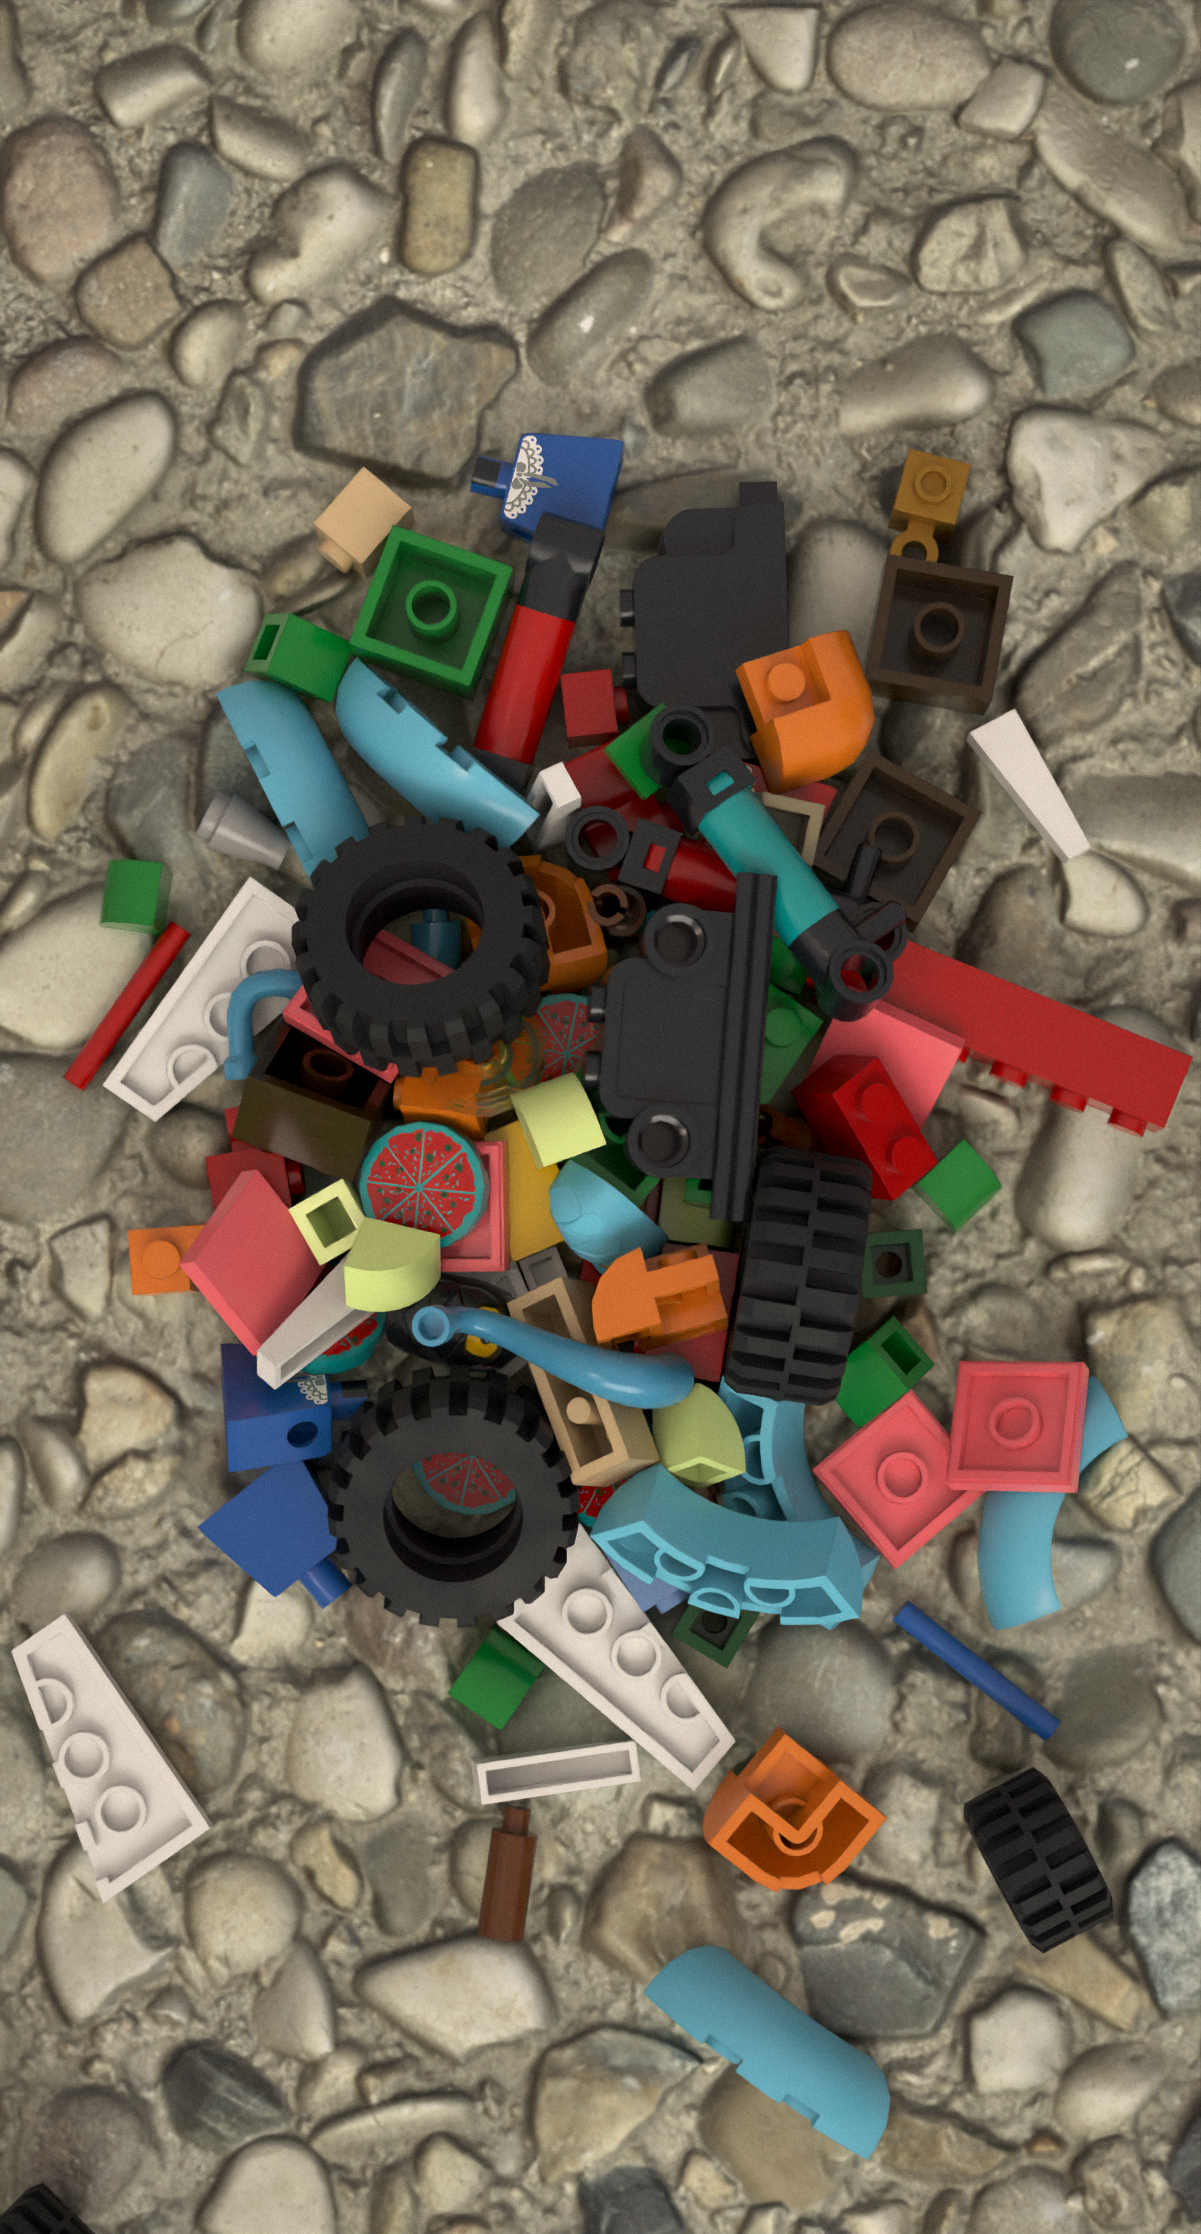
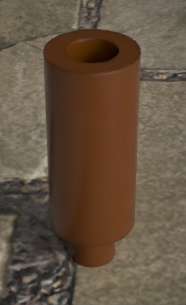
(508, 1877)

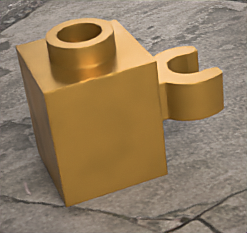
(927, 502)

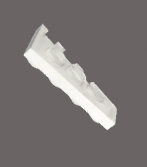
(189, 1028)
(620, 1663)
(116, 1776)

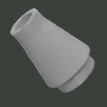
(242, 831)

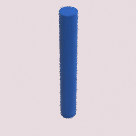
(976, 1670)

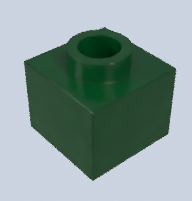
(911, 1277)
(718, 1645)

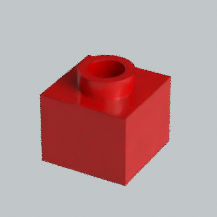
(592, 707)

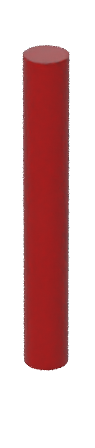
(127, 1005)

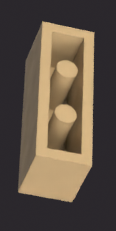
(597, 1435)

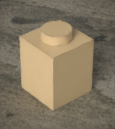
(359, 523)

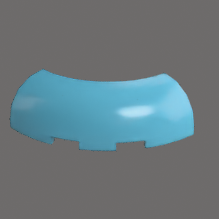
(411, 758)
(294, 769)
(777, 1469)
(1020, 1527)
(728, 1557)
(778, 2045)

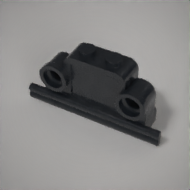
(707, 608)
(687, 1043)

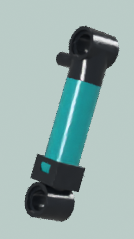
(717, 799)

